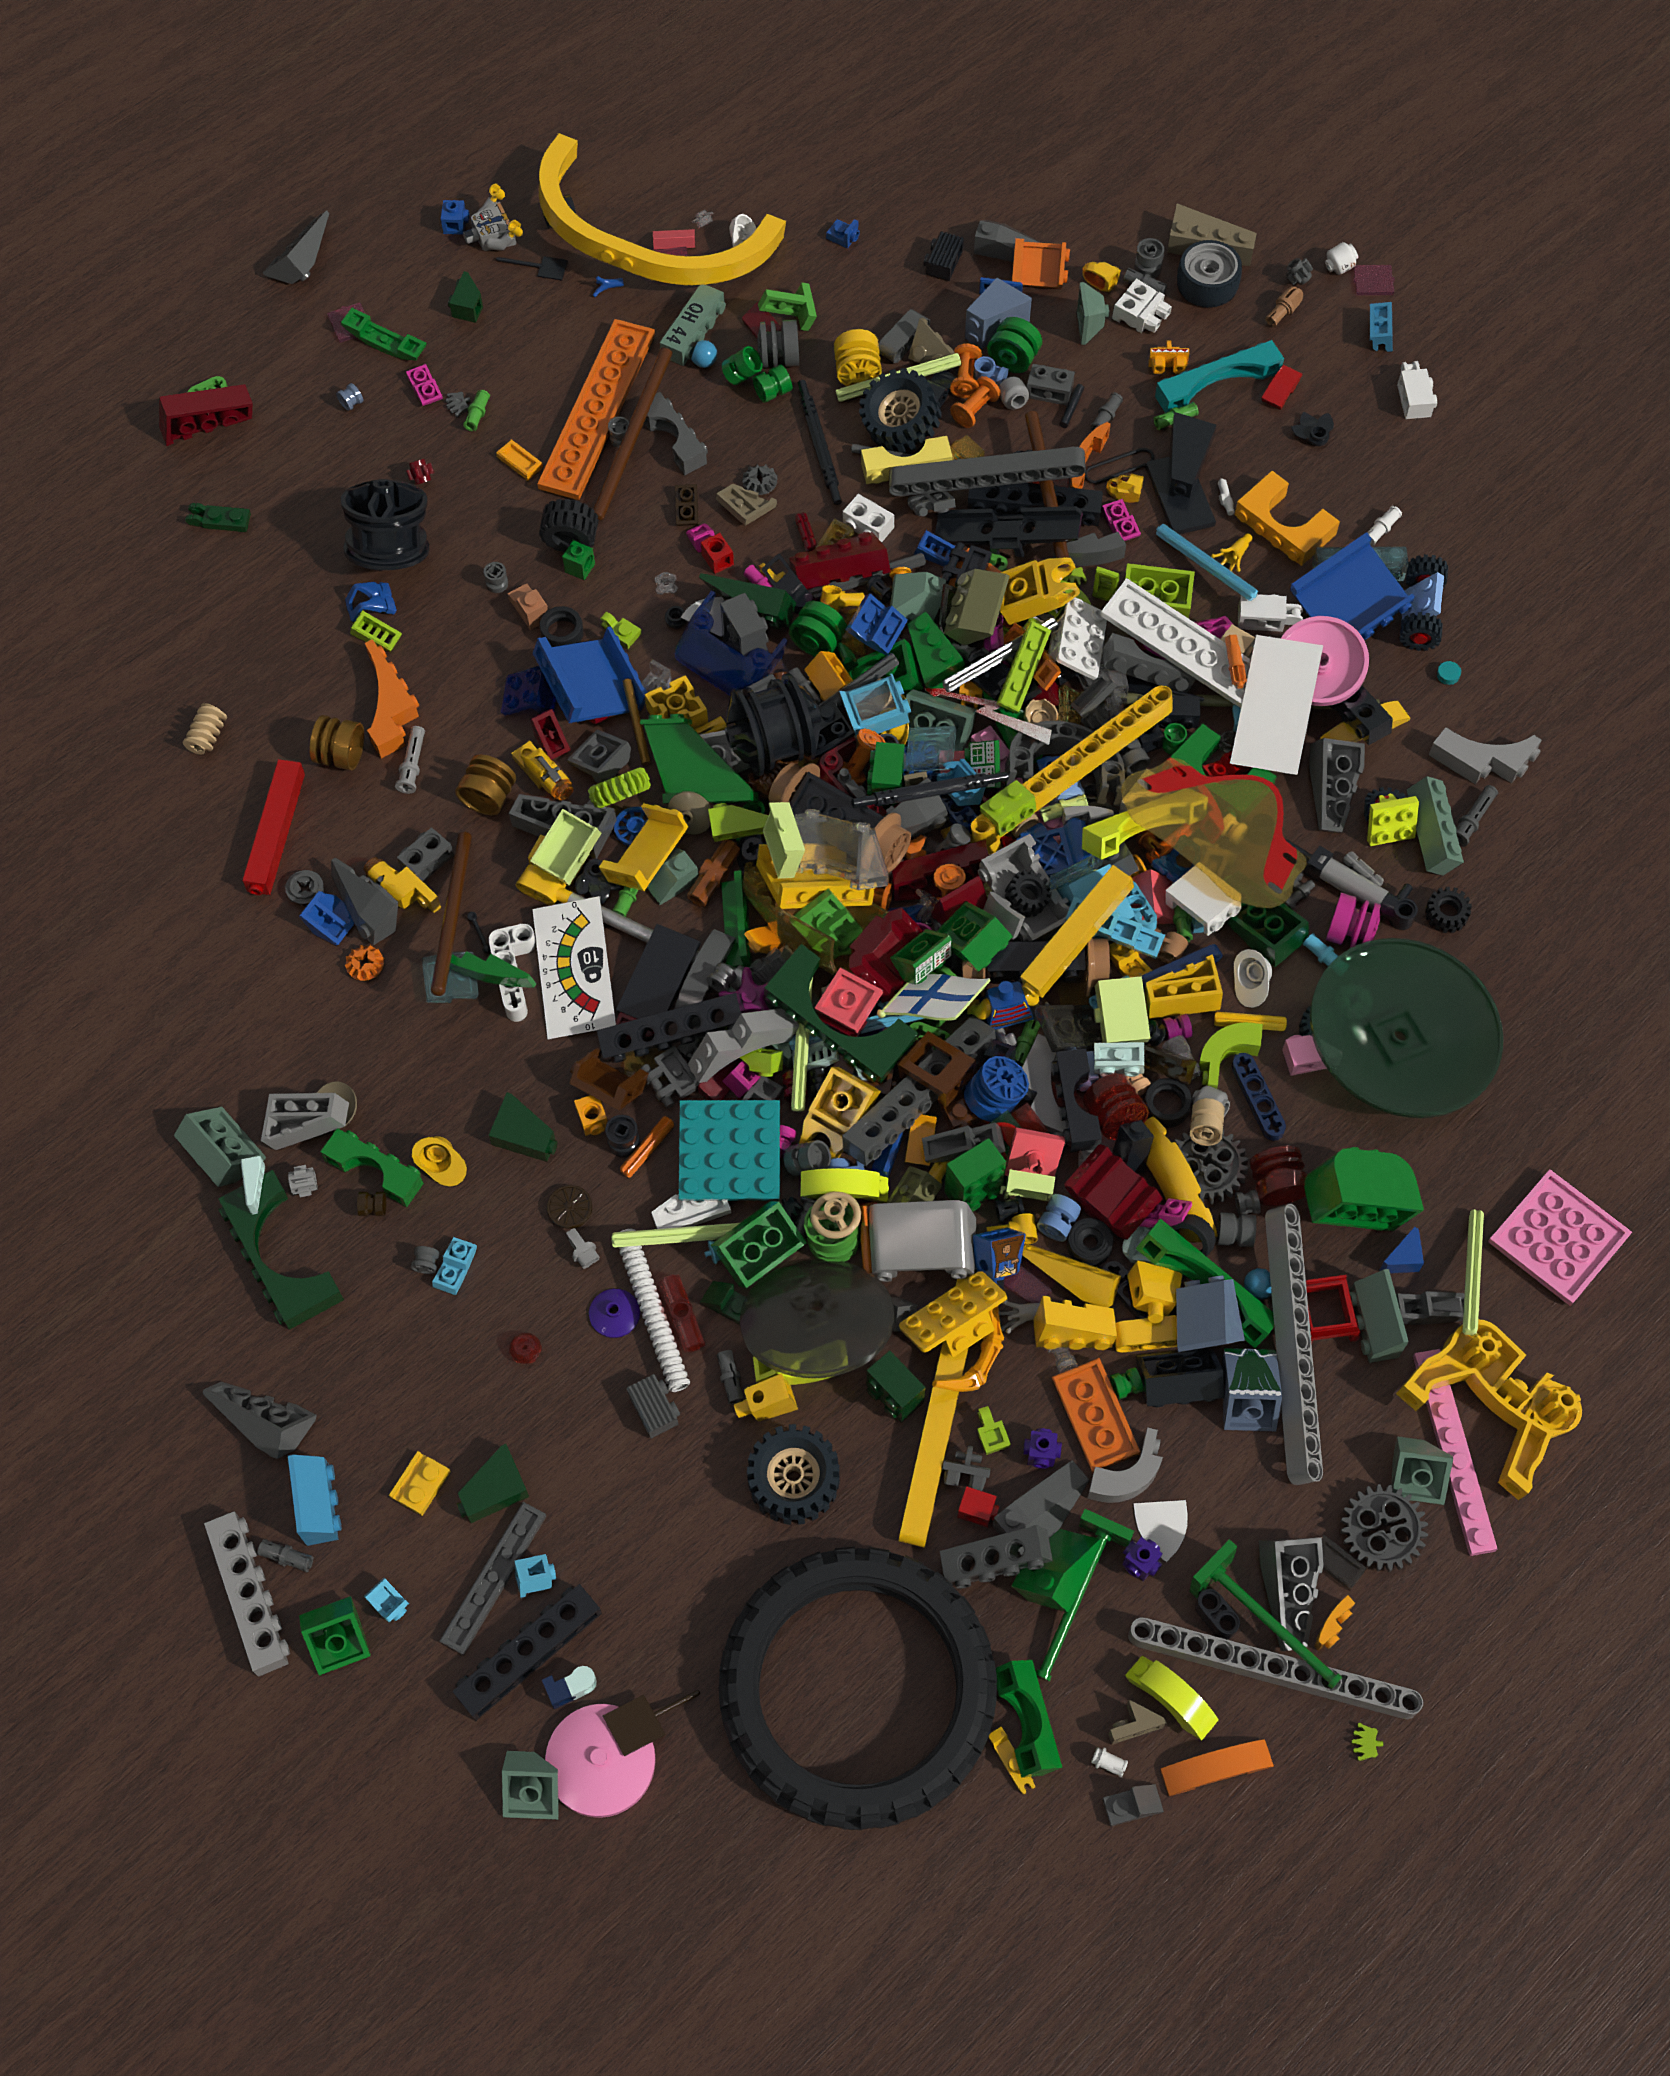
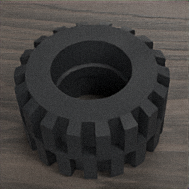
(568, 521)

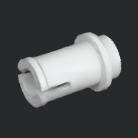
(1109, 1762)

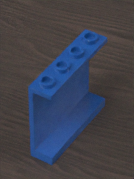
(1353, 588)
(589, 677)

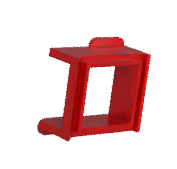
(1350, 1326)

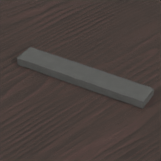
(492, 1578)

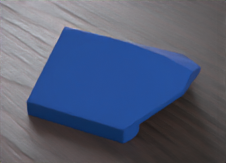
(327, 917)

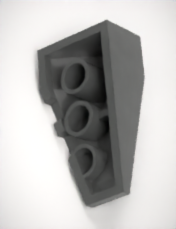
(997, 240)
(266, 1424)

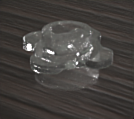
(703, 218)
(666, 578)

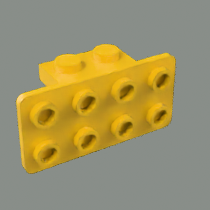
(956, 1317)

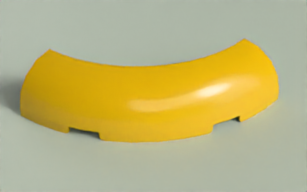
(1175, 1176)

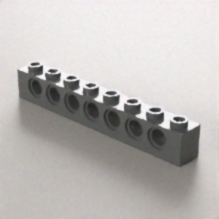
(910, 1098)

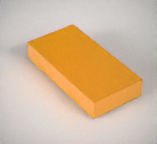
(519, 460)

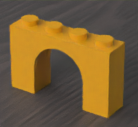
(1296, 542)

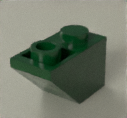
(466, 300)

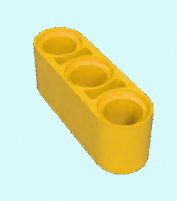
(1145, 1335)

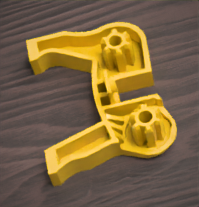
(1485, 1364)

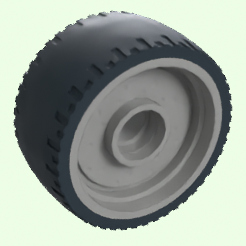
(1209, 273)

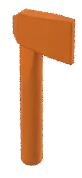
(865, 1240)

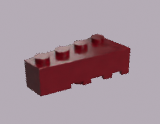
(202, 411)
(841, 561)
(920, 871)

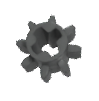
(1299, 271)
(1096, 718)

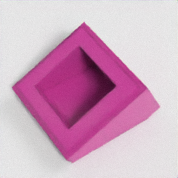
(699, 534)

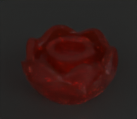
(530, 1354)

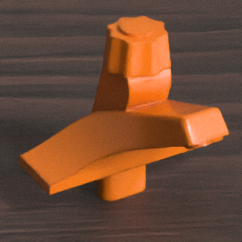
(915, 848)

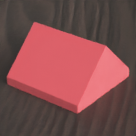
(1154, 887)

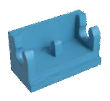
(1381, 325)
(961, 769)

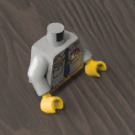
(492, 225)

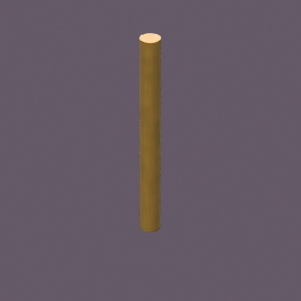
(635, 718)

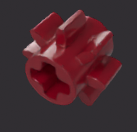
(420, 471)

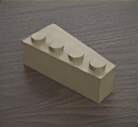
(1193, 226)

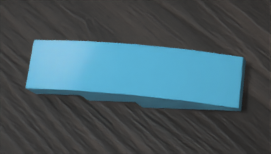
(1126, 932)

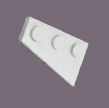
(688, 1213)

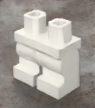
(1140, 307)

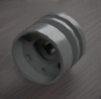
(779, 343)

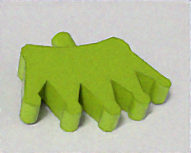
(1076, 575)
(1367, 1742)

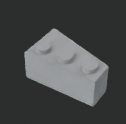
(301, 1117)

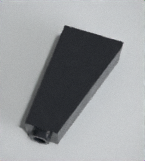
(1188, 450)

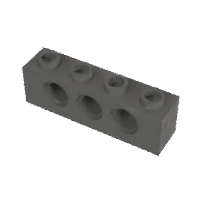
(958, 1559)

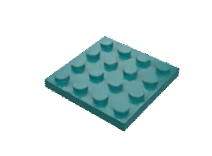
(729, 1150)

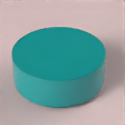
(1449, 673)

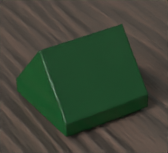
(846, 657)

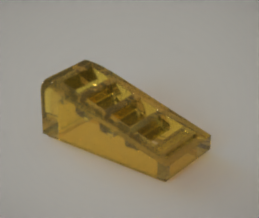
(838, 526)

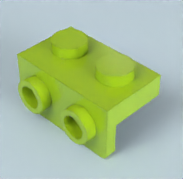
(1009, 807)

